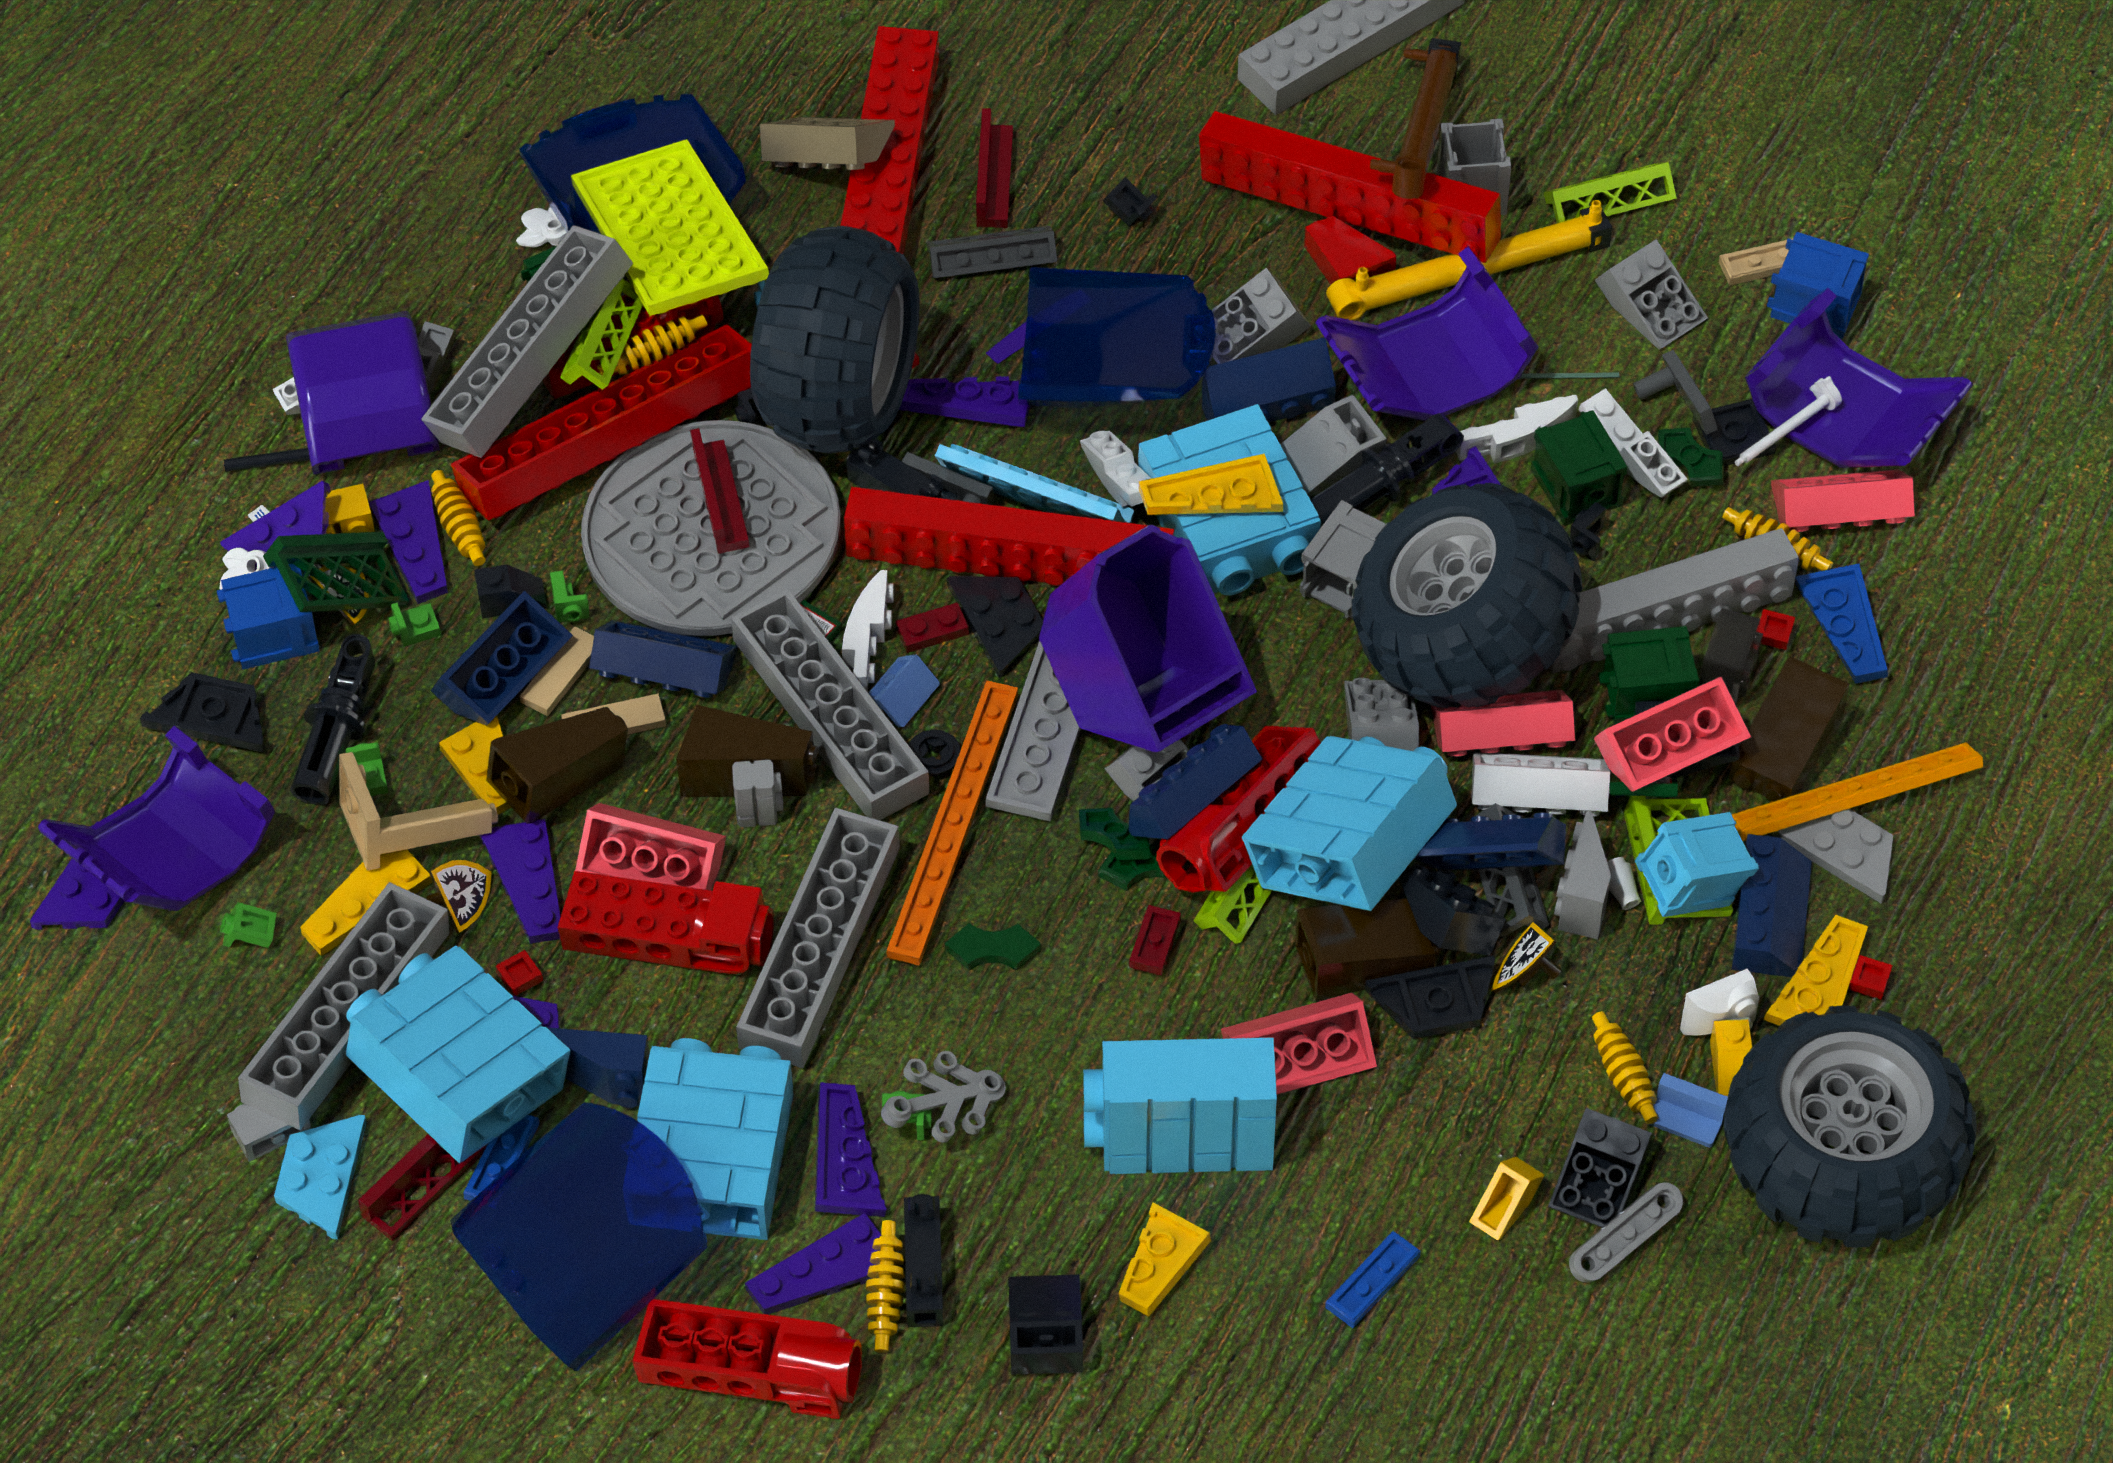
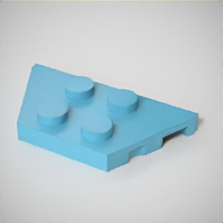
(320, 1172)

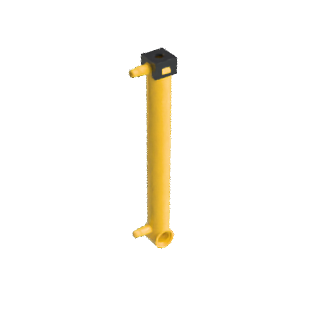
(1353, 298)

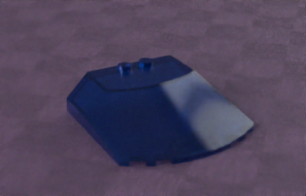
(619, 133)
(1112, 338)
(585, 1229)

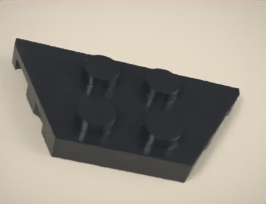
(998, 616)
(211, 711)
(1435, 997)

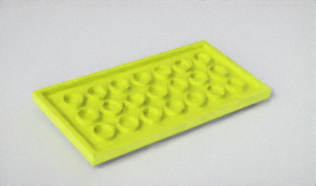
(670, 226)

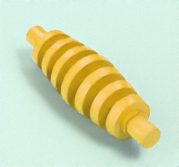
(652, 345)
(458, 517)
(1744, 523)
(1625, 1067)
(885, 1286)

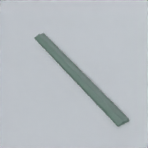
(1569, 375)

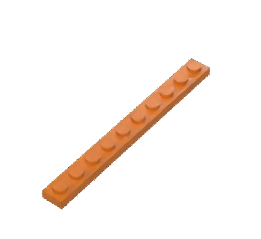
(952, 823)

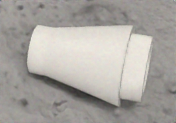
(1622, 883)

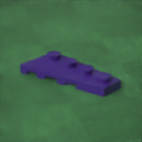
(526, 871)

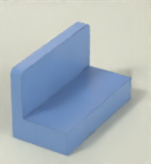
(904, 688)
(1689, 1110)

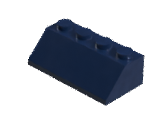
(1279, 381)
(662, 657)
(501, 661)
(1193, 783)
(1496, 843)
(1772, 909)

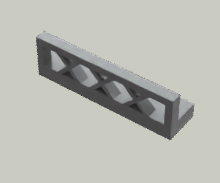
(992, 251)
(1520, 887)

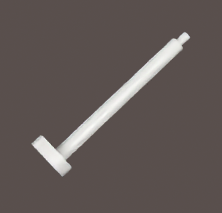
(1827, 397)

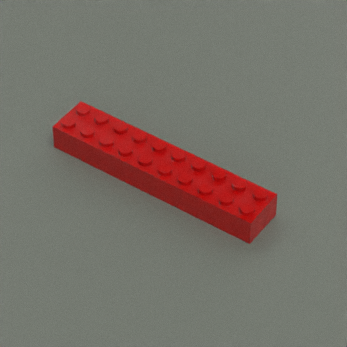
(902, 91)
(1343, 185)
(605, 423)
(975, 536)

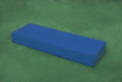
(501, 1154)
(1372, 1279)

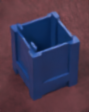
(1809, 270)
(266, 619)

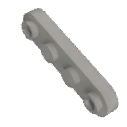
(1626, 1232)

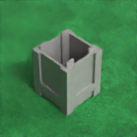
(1475, 156)
(1336, 555)

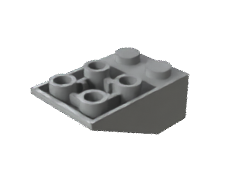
(1652, 295)
(1256, 319)
(1332, 444)
(1381, 713)
(1142, 767)
(1585, 884)

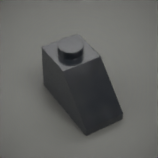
(503, 585)

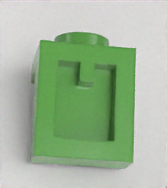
(567, 606)
(414, 624)
(370, 757)
(248, 925)

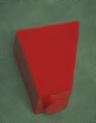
(1343, 250)

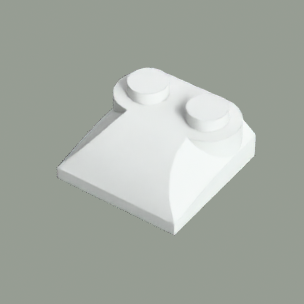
(1724, 999)

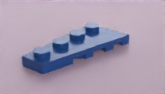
(1846, 617)

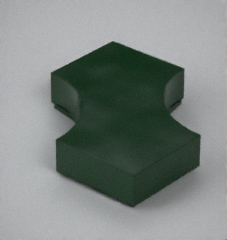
(1701, 464)
(1106, 828)
(1128, 872)
(1009, 946)

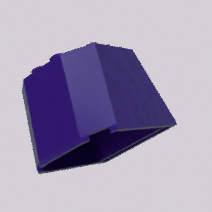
(1143, 643)

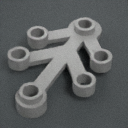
(946, 1094)

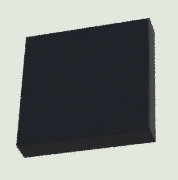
(1738, 429)

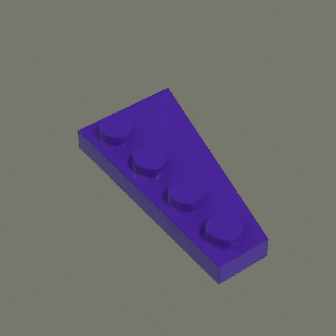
(967, 399)
(413, 539)
(843, 1156)
(817, 1269)

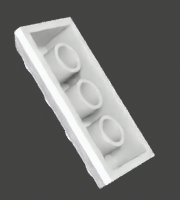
(1540, 783)

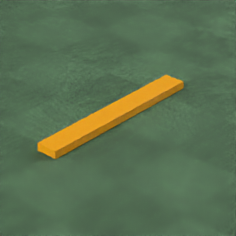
(1857, 790)

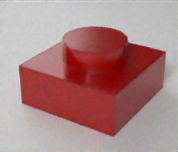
(1776, 628)
(519, 973)
(1870, 977)

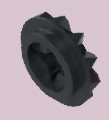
(937, 742)

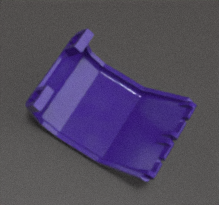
(1437, 355)
(361, 389)
(1880, 414)
(175, 838)

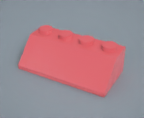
(1843, 499)
(1510, 721)
(1672, 735)
(648, 848)
(1314, 1041)

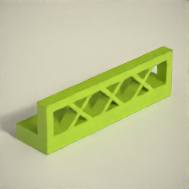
(1618, 181)
(590, 338)
(1219, 905)

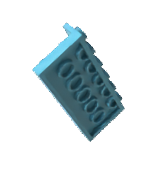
(1030, 487)

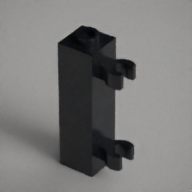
(878, 470)
(923, 1261)

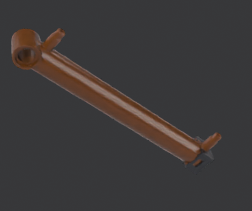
(1424, 124)

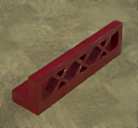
(993, 173)
(720, 494)
(409, 1174)

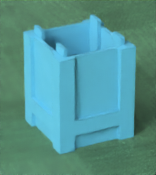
(1696, 864)

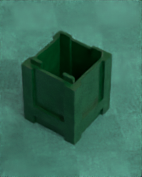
(1578, 466)
(1646, 668)

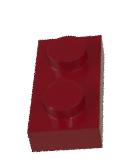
(932, 627)
(1155, 940)

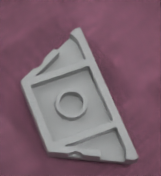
(1846, 848)

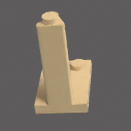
(407, 830)

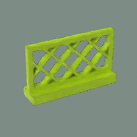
(1642, 832)

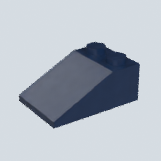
(607, 1063)

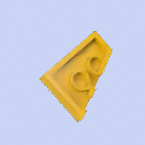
(469, 756)
(1162, 1258)

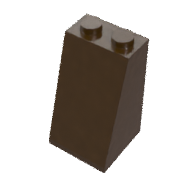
(1790, 731)
(721, 738)
(556, 761)
(1351, 945)

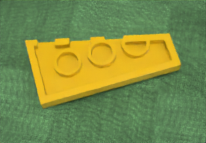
(1226, 487)
(352, 899)
(1823, 975)

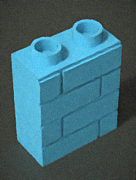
(1236, 545)
(1350, 821)
(455, 1051)
(1183, 1105)
(724, 1125)

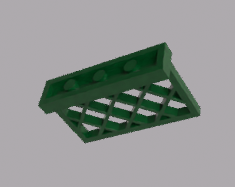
(331, 551)

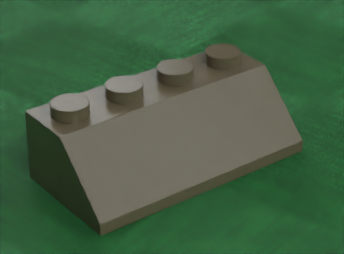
(824, 141)

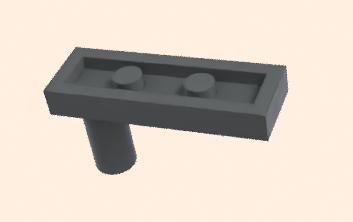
(1677, 375)
(960, 485)

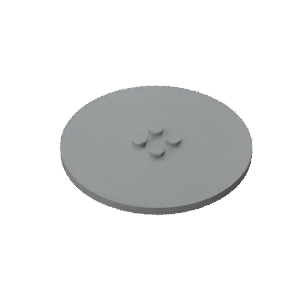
(654, 540)

